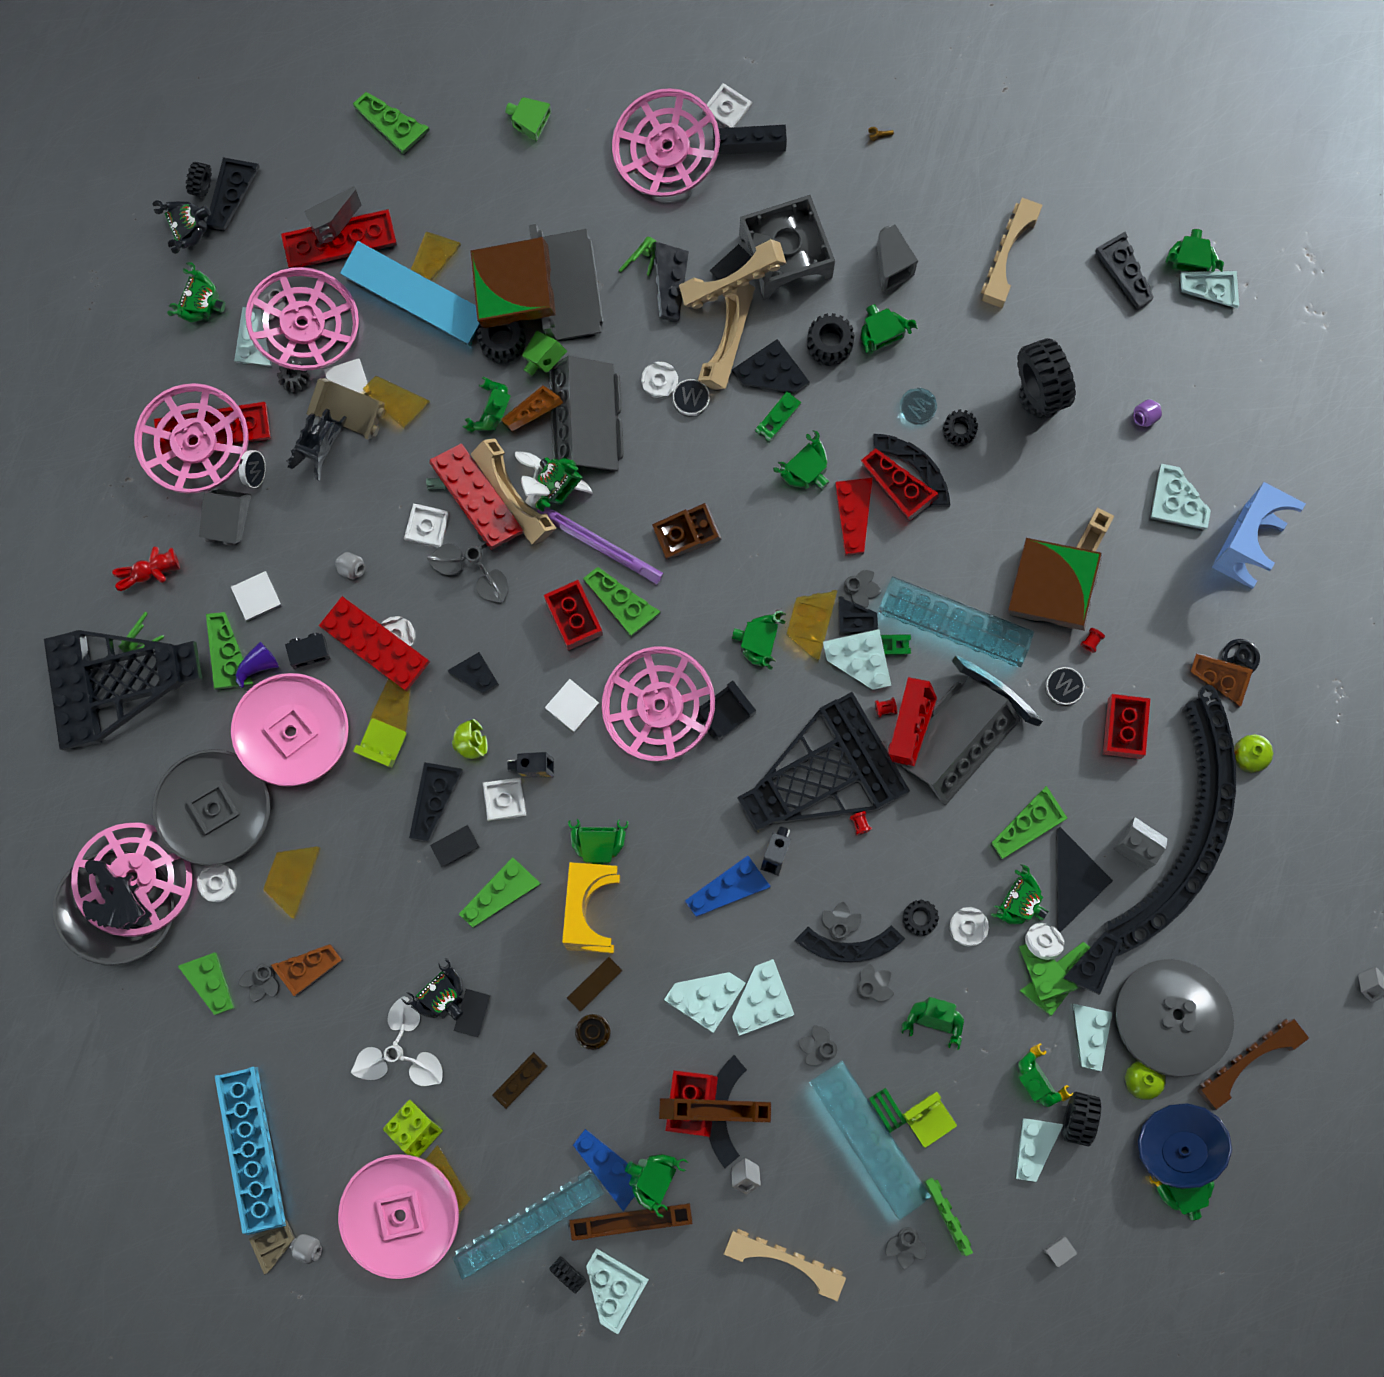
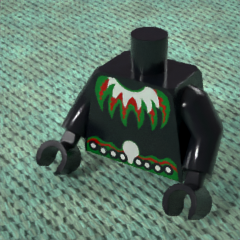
(185, 221)
(440, 995)

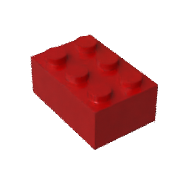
(573, 615)
(1126, 726)
(692, 1086)

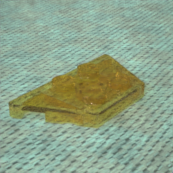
(811, 621)
(290, 877)

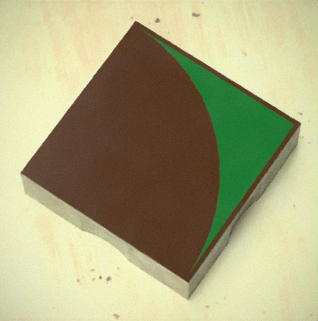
(512, 282)
(1055, 583)

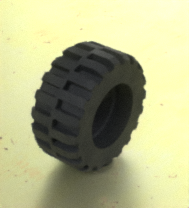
(1046, 376)

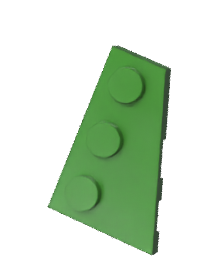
(1046, 976)
(209, 982)

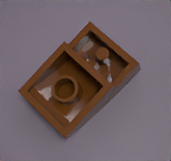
(686, 531)

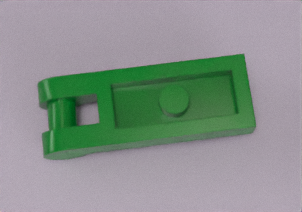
(778, 416)
(889, 643)

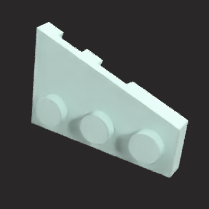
(1035, 1146)

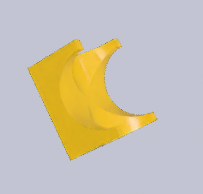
(582, 884)

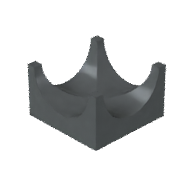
(801, 238)

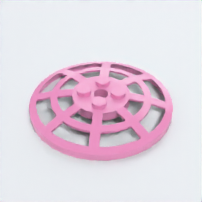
(659, 135)
(302, 310)
(185, 430)
(650, 696)
(146, 877)

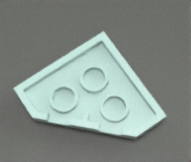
(1178, 500)
(860, 657)
(706, 998)
(762, 1000)
(614, 1289)

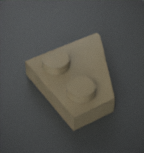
(271, 1245)

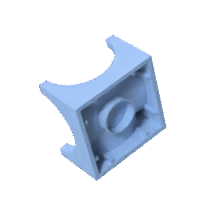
(1243, 543)

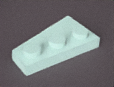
(1212, 286)
(245, 350)
(1092, 1035)

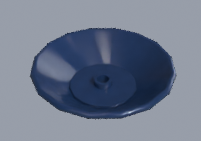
(1180, 1129)

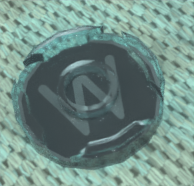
(918, 406)

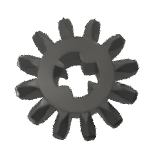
(293, 383)

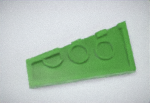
(395, 126)
(624, 605)
(223, 652)
(1033, 821)
(503, 889)
(1066, 964)
(951, 1222)

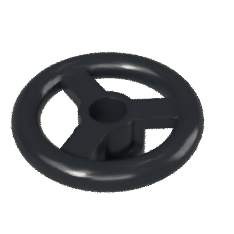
(1242, 650)

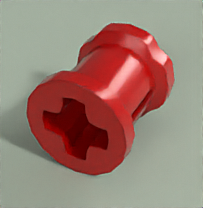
(1092, 640)
(886, 707)
(860, 823)

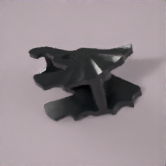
(316, 441)
(122, 907)

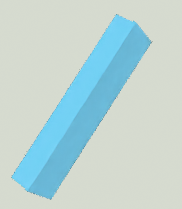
(412, 292)
(250, 1151)

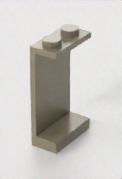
(361, 410)

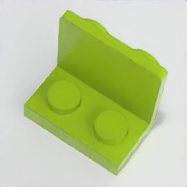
(381, 742)
(929, 1119)
(412, 1130)

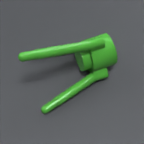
(646, 249)
(128, 646)

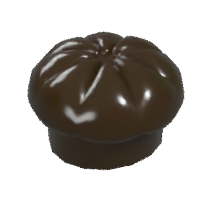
(592, 1031)

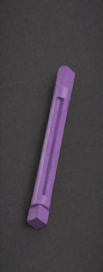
(603, 546)

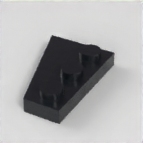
(1095, 964)

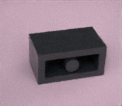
(307, 650)

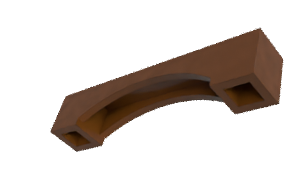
(1217, 1091)
(714, 1110)
(629, 1222)

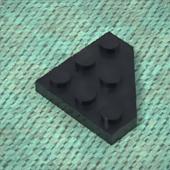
(771, 370)

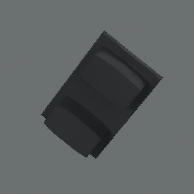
(731, 262)
(454, 846)
(474, 1009)

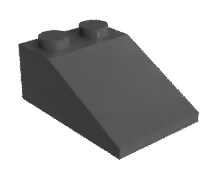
(333, 214)

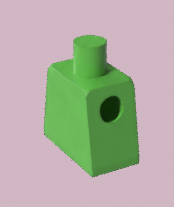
(529, 116)
(542, 353)

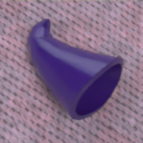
(256, 660)

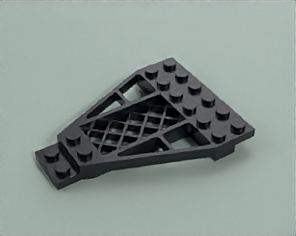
(74, 689)
(861, 749)

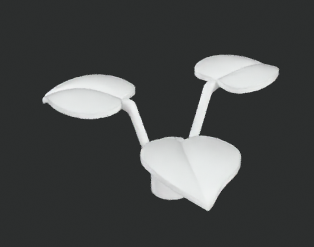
(534, 489)
(372, 1065)

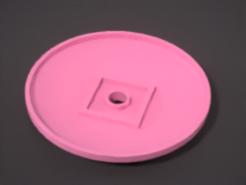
(284, 703)
(369, 1220)

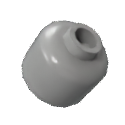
(350, 565)
(306, 1248)

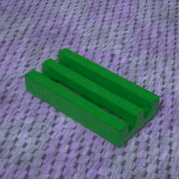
(894, 1106)

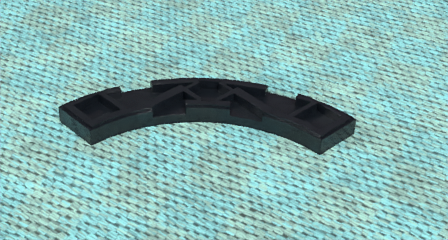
(918, 461)
(982, 676)
(849, 952)
(719, 1135)

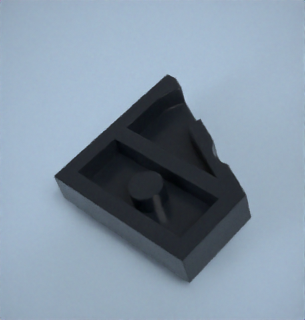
(855, 618)
(475, 674)

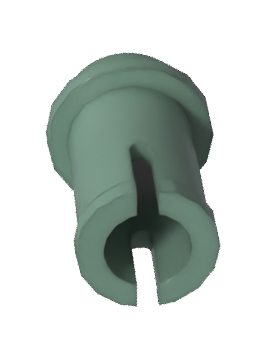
(435, 483)

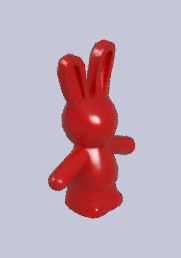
(143, 570)

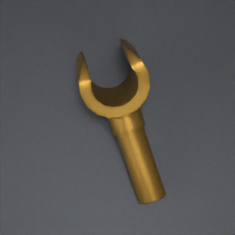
(878, 133)

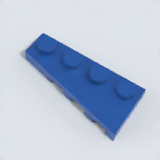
(732, 885)
(607, 1167)

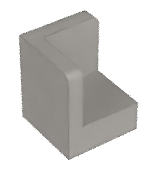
(1372, 984)
(745, 1176)
(1060, 1251)

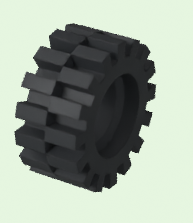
(198, 179)
(960, 417)
(920, 929)
(567, 1275)

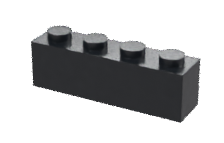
(752, 139)

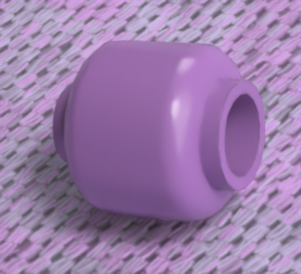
(1147, 413)

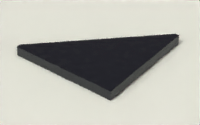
(1077, 879)

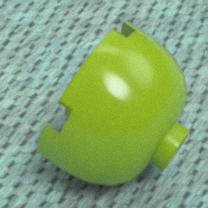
(469, 741)
(1253, 753)
(1144, 1082)

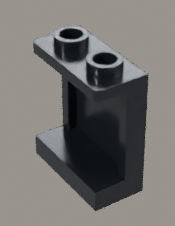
(730, 711)

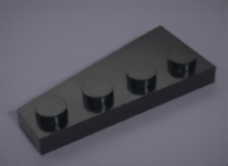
(230, 189)
(1121, 263)
(671, 272)
(433, 795)

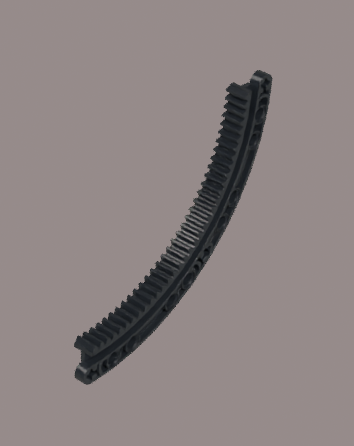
(1217, 772)

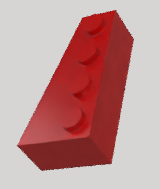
(903, 488)
(912, 721)

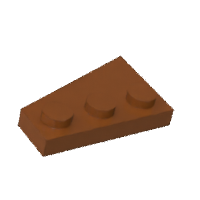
(531, 408)
(1224, 676)
(305, 969)

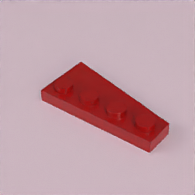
(853, 507)

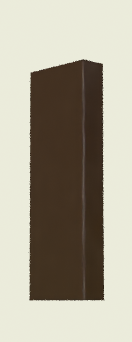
(594, 984)
(520, 1080)

